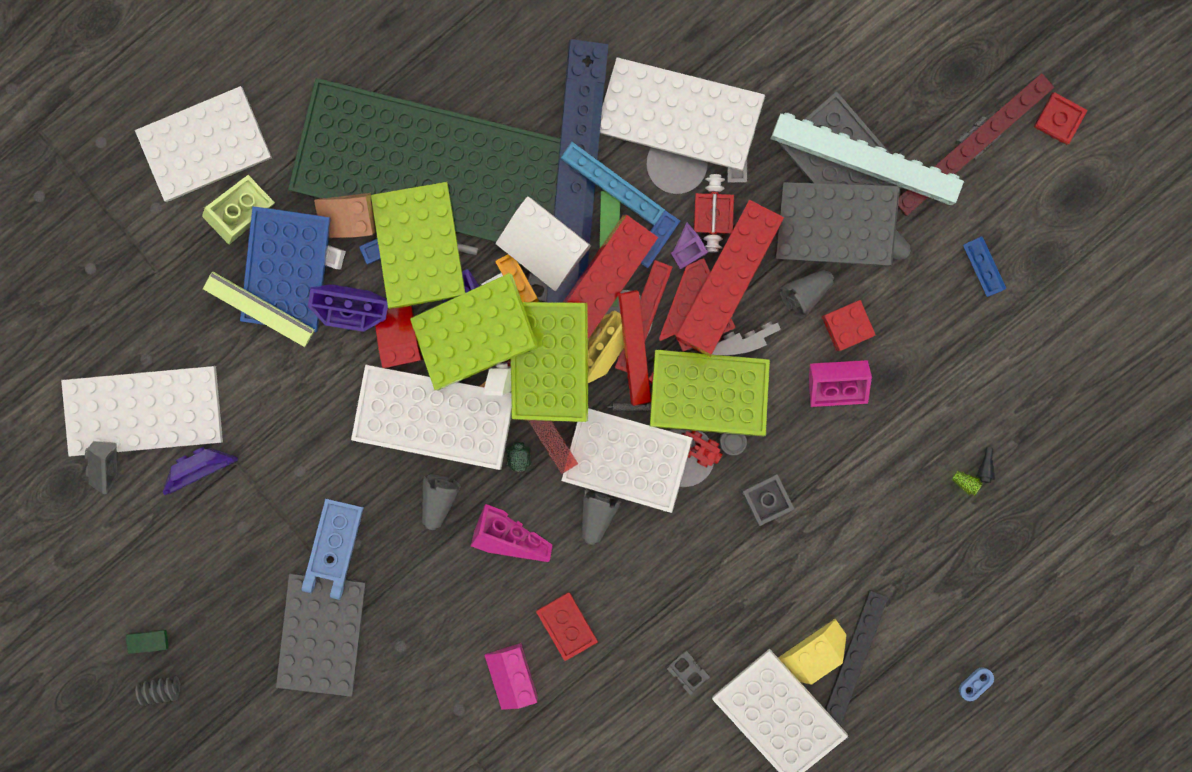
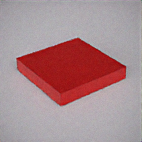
(1060, 118)

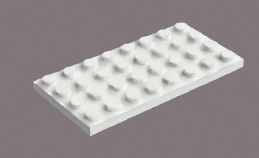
(680, 113)
(143, 410)
(447, 423)

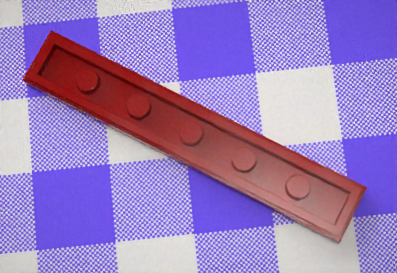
(649, 302)
(634, 347)

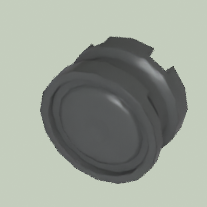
(732, 443)

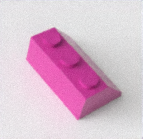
(839, 383)
(511, 677)

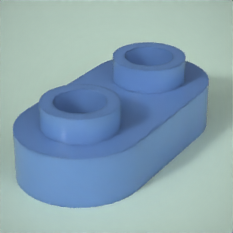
(977, 686)

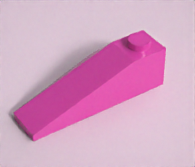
(503, 536)

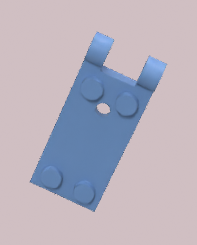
(333, 538)

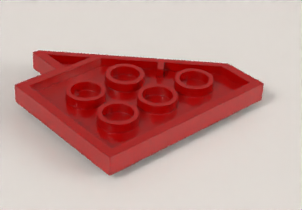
(685, 297)

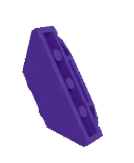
(347, 307)
(196, 467)

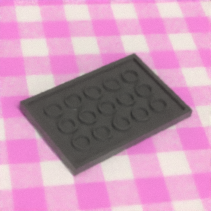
(840, 119)
(838, 223)
(320, 637)

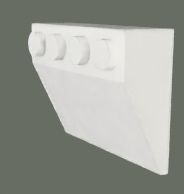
(542, 243)

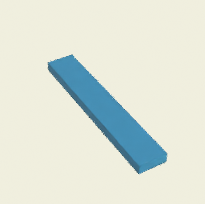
(612, 183)

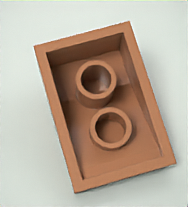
(349, 215)

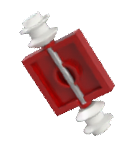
(713, 213)

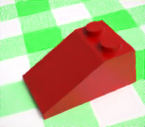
(397, 338)

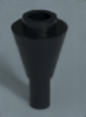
(986, 470)

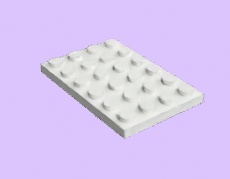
(203, 144)
(628, 460)
(779, 715)

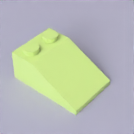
(232, 210)

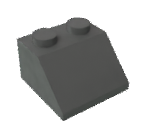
(101, 465)

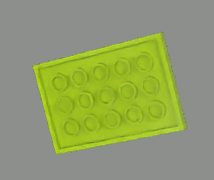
(418, 245)
(473, 332)
(554, 376)
(709, 393)

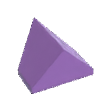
(688, 248)

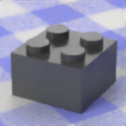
(767, 499)

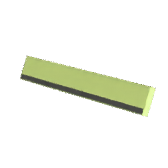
(258, 309)

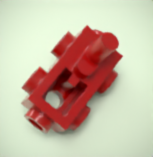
(705, 451)

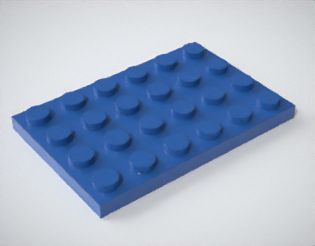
(286, 260)

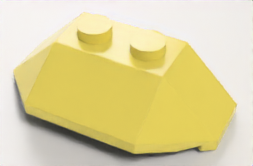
(604, 345)
(816, 654)

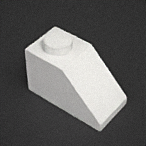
(498, 380)

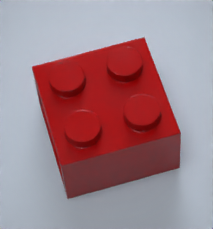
(848, 325)

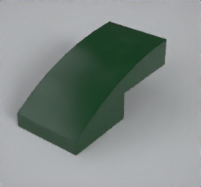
(147, 641)

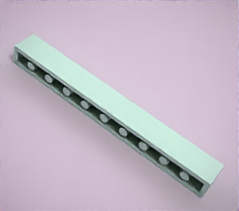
(867, 159)

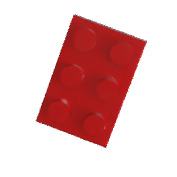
(567, 626)

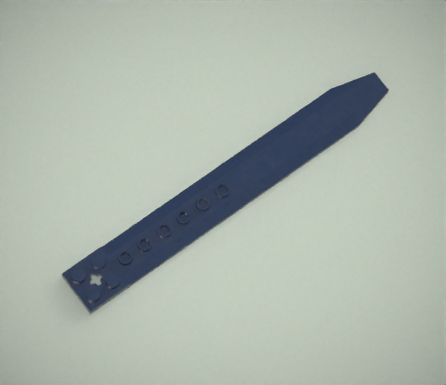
(581, 126)

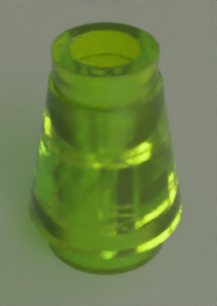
(968, 483)

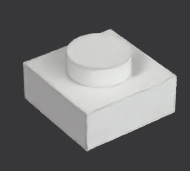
(334, 257)

